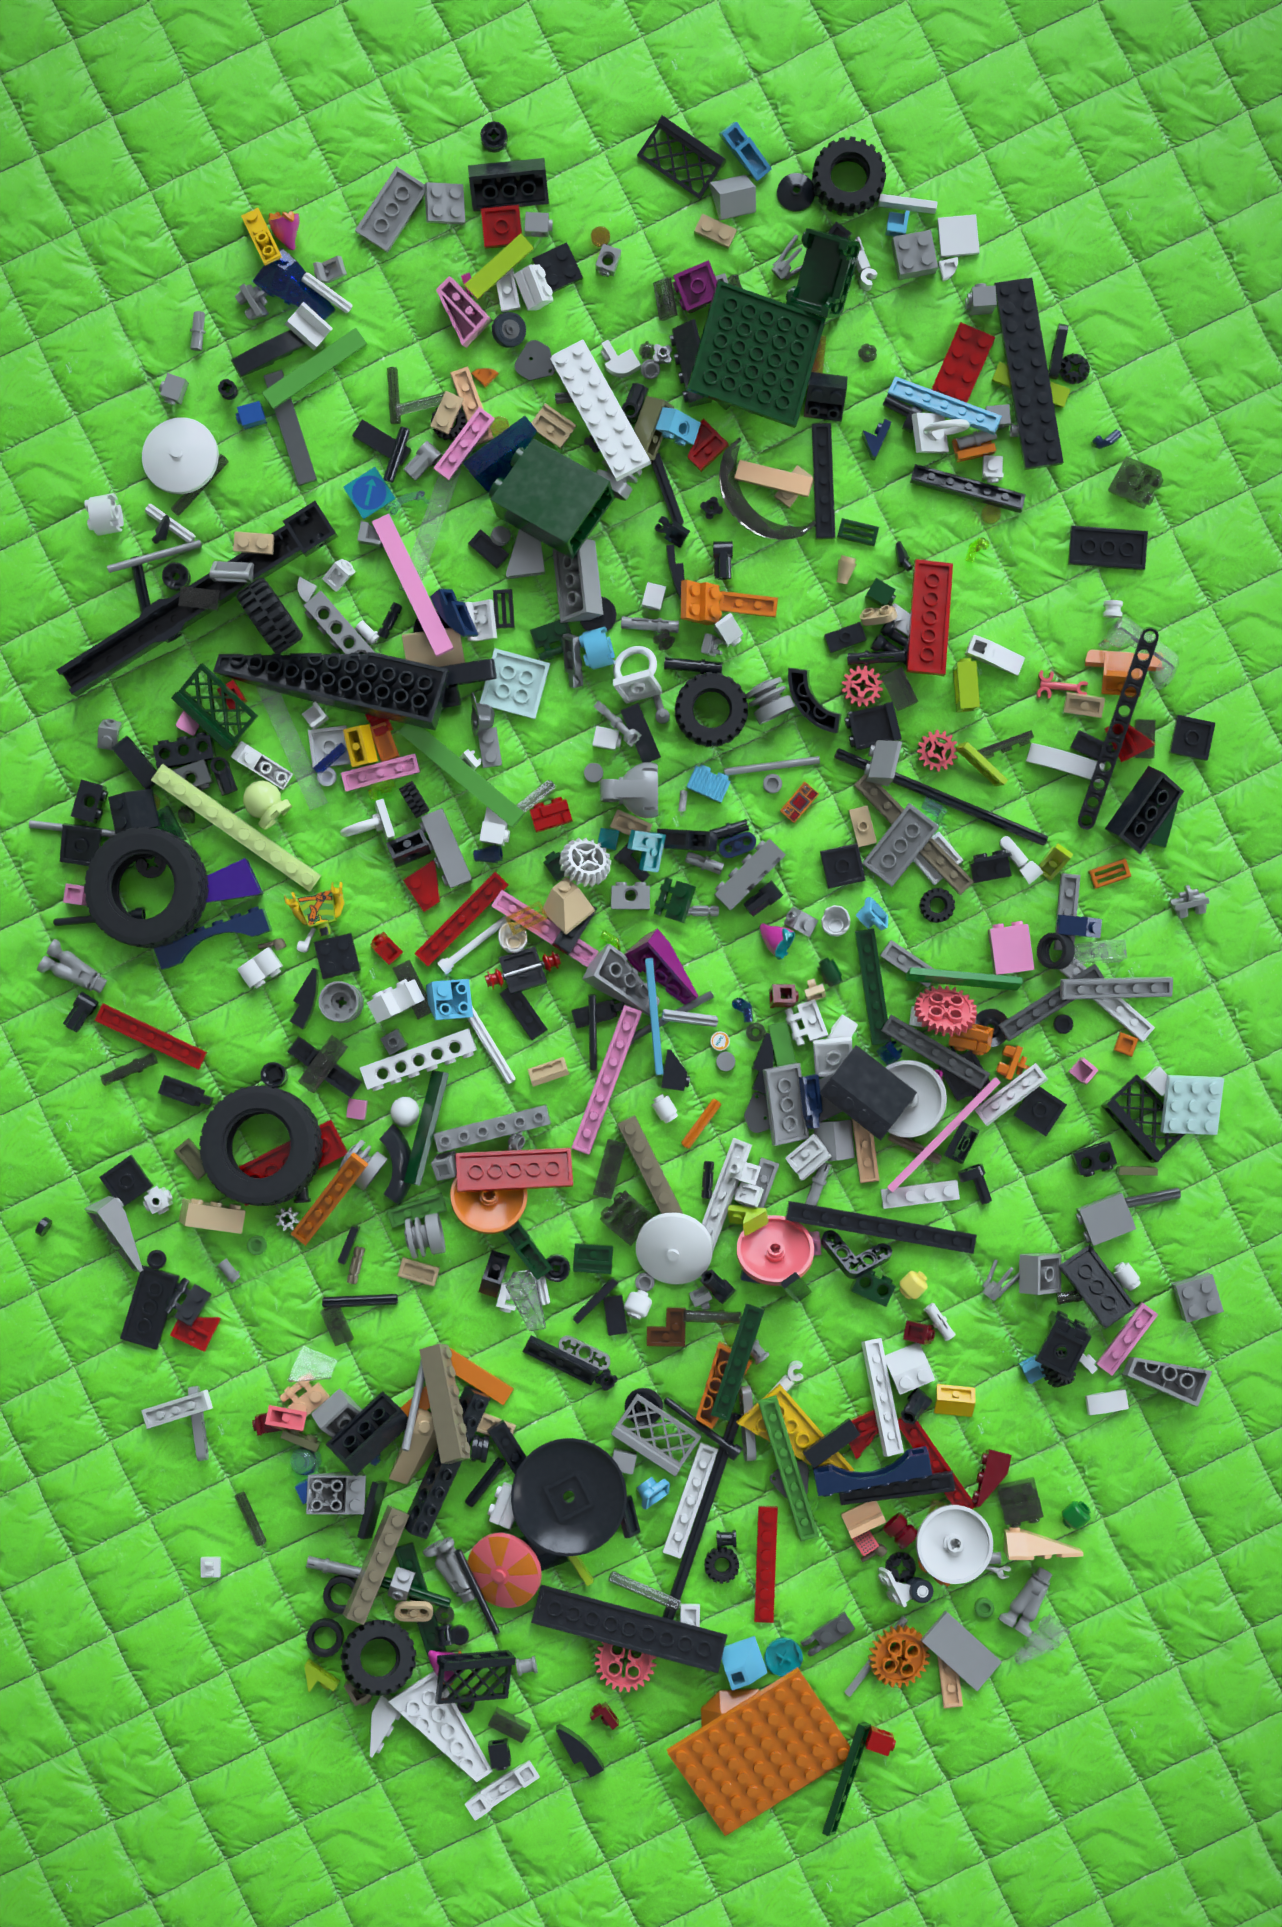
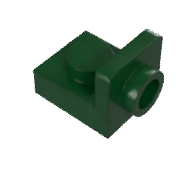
(552, 863)

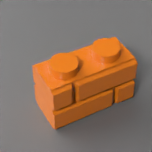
(975, 1039)

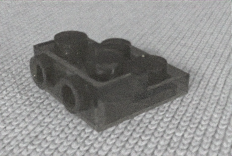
(1136, 482)
(626, 1217)
(1019, 1502)

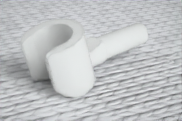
(304, 946)
(999, 1571)

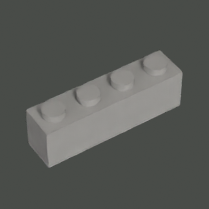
(446, 848)

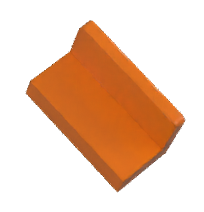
(973, 452)

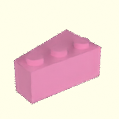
(463, 311)

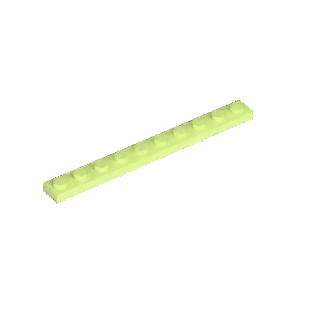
(236, 827)

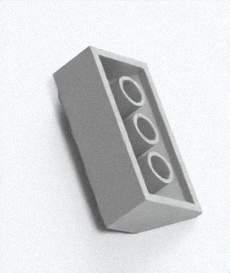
(578, 584)

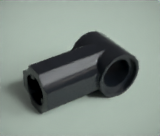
(635, 401)
(722, 554)
(224, 778)
(766, 896)
(83, 1007)
(719, 1287)
(917, 1403)

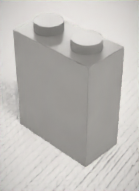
(1105, 1219)

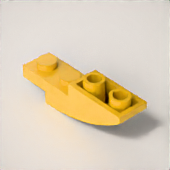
(261, 236)

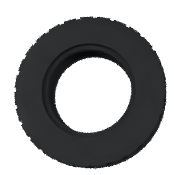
(106, 873)
(219, 1135)

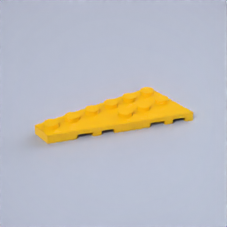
(799, 1427)

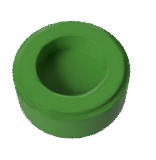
(257, 1245)
(984, 1607)

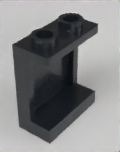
(872, 725)

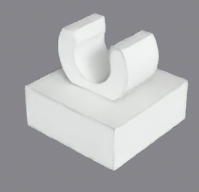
(470, 759)
(210, 1567)

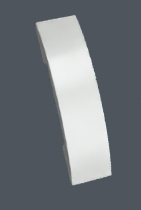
(1062, 761)
(501, 1789)

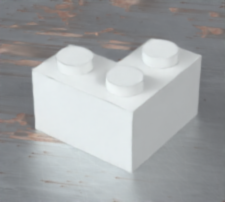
(494, 829)
(394, 1001)

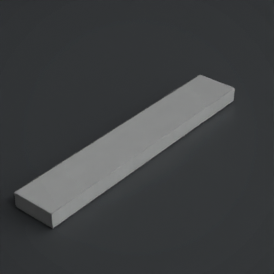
(1116, 987)

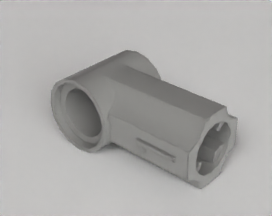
(426, 456)

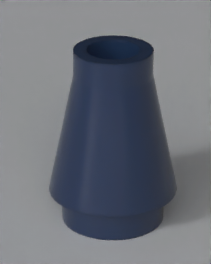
(489, 854)

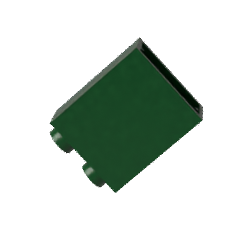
(551, 497)

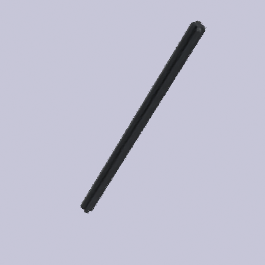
(949, 800)
(702, 1515)

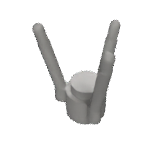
(782, 268)
(995, 1289)

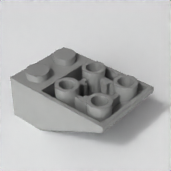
(336, 1493)

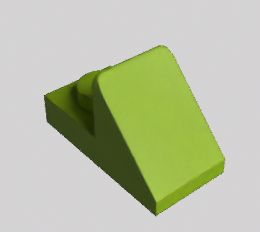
(1054, 861)
(750, 1217)
(317, 1673)

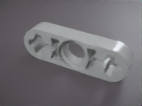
(569, 1350)

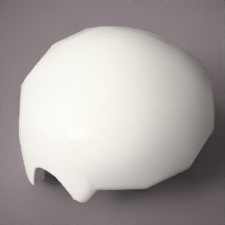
(835, 921)
(511, 942)
(404, 1111)

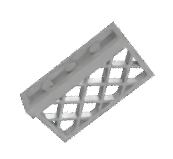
(648, 1449)

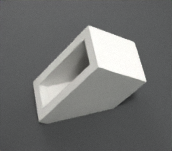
(728, 630)

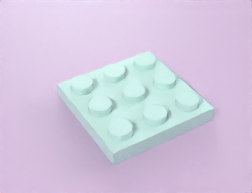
(517, 684)
(1192, 1104)

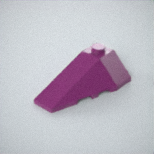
(667, 967)

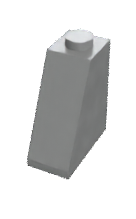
(525, 557)

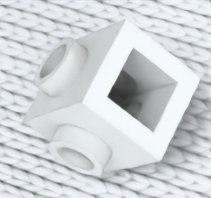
(164, 1197)

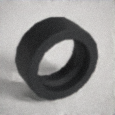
(1068, 951)
(327, 1592)
(320, 1652)

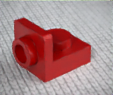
(385, 948)

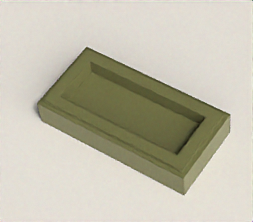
(191, 1158)
(1136, 1170)

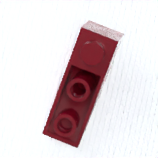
(993, 1471)

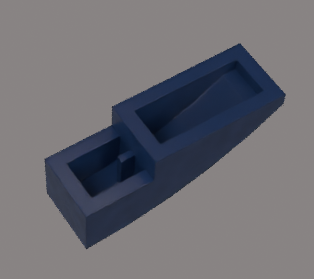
(454, 612)

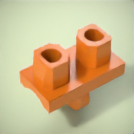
(1014, 1053)

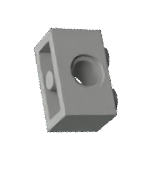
(619, 901)

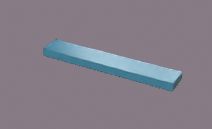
(944, 405)
(654, 1016)

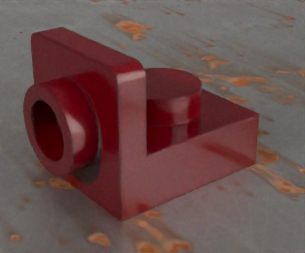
(919, 1332)
(259, 1425)
(608, 1716)

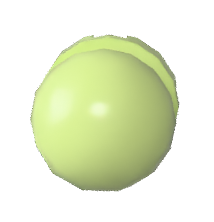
(264, 802)

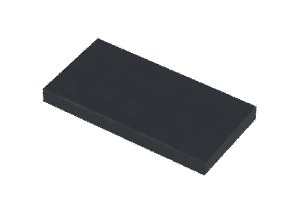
(1107, 547)
(1097, 1286)
(146, 1315)

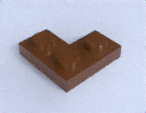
(670, 1335)

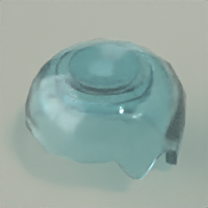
(305, 1461)

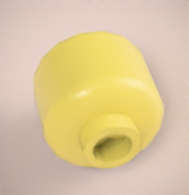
(913, 1285)

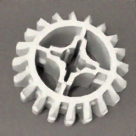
(585, 862)

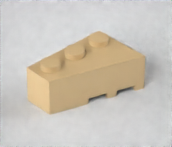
(212, 1215)

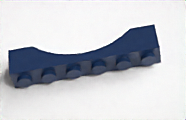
(250, 924)
(912, 1464)

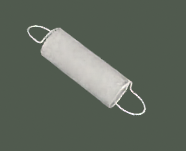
(682, 801)

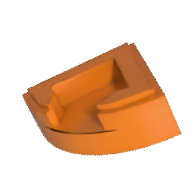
(485, 375)

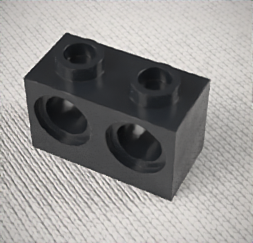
(1092, 1153)

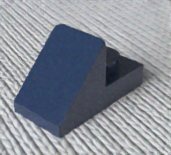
(874, 442)

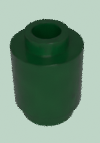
(829, 972)

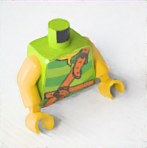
(318, 908)

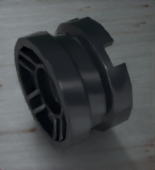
(499, 142)
(170, 571)
(557, 1259)
(480, 1448)

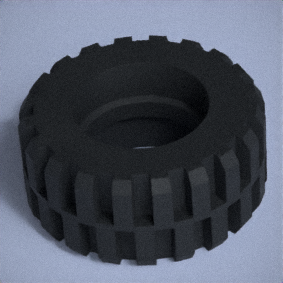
(854, 152)
(269, 615)
(711, 683)
(404, 1657)

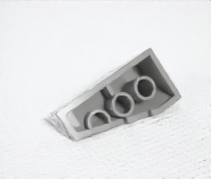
(615, 977)

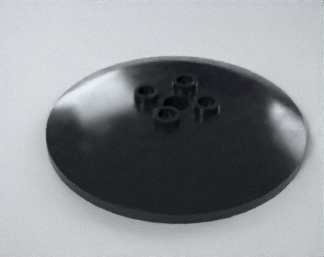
(561, 1525)

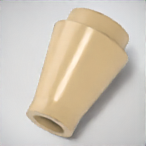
(845, 569)

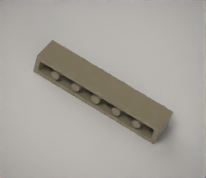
(649, 1166)
(445, 1403)
(375, 1564)

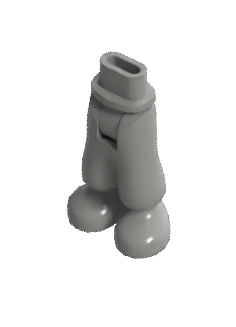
(71, 968)
(450, 1568)
(1028, 1602)

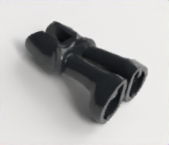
(889, 631)

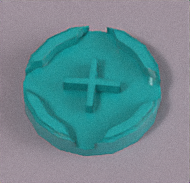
(783, 1656)

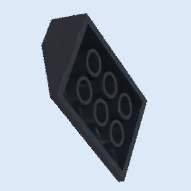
(868, 1092)

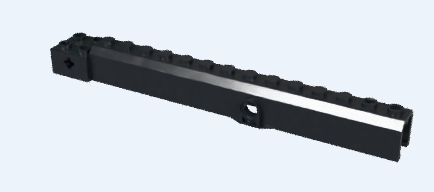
(165, 619)

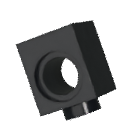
(499, 1754)

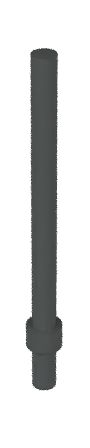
(685, 1008)

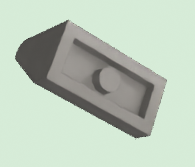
(232, 572)

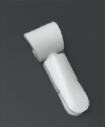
(863, 266)
(1029, 870)
(788, 1381)

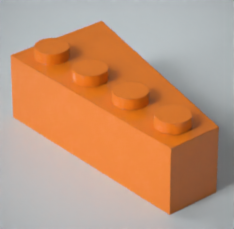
(713, 1384)

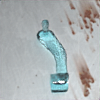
(417, 495)

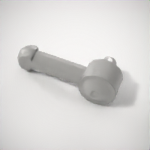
(662, 715)

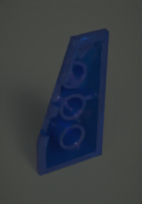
(284, 281)
(495, 457)

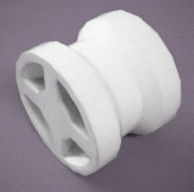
(1113, 609)

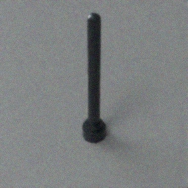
(138, 913)
(731, 1449)

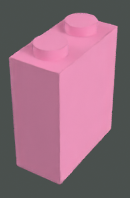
(1010, 948)

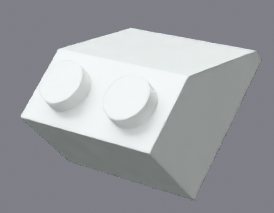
(909, 1368)

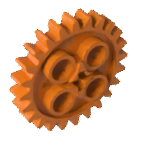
(898, 1656)

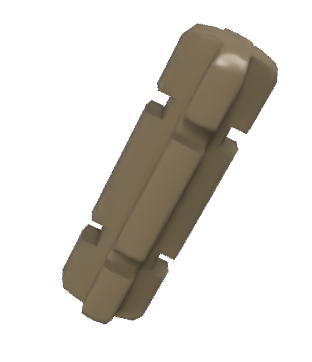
(355, 1265)

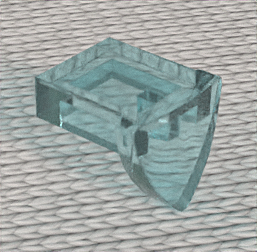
(934, 808)

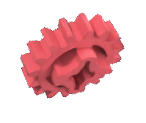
(863, 678)
(929, 754)

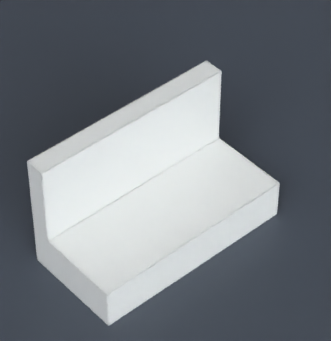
(308, 326)

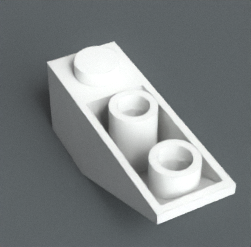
(994, 655)
(261, 765)
(381, 1723)

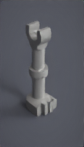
(630, 736)

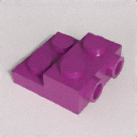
(695, 286)

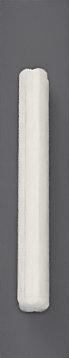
(491, 1048)

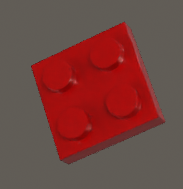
(500, 225)

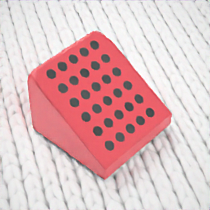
(865, 1542)

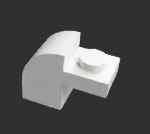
(621, 365)

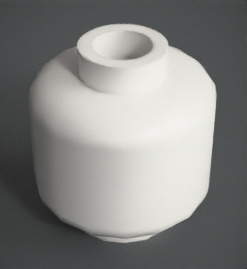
(638, 1304)

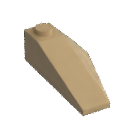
(421, 1448)

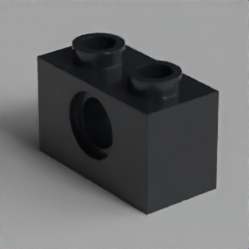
(85, 791)
(408, 848)

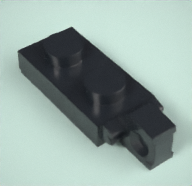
(604, 1011)
(183, 1092)

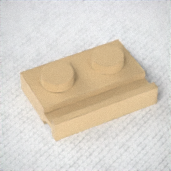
(553, 426)

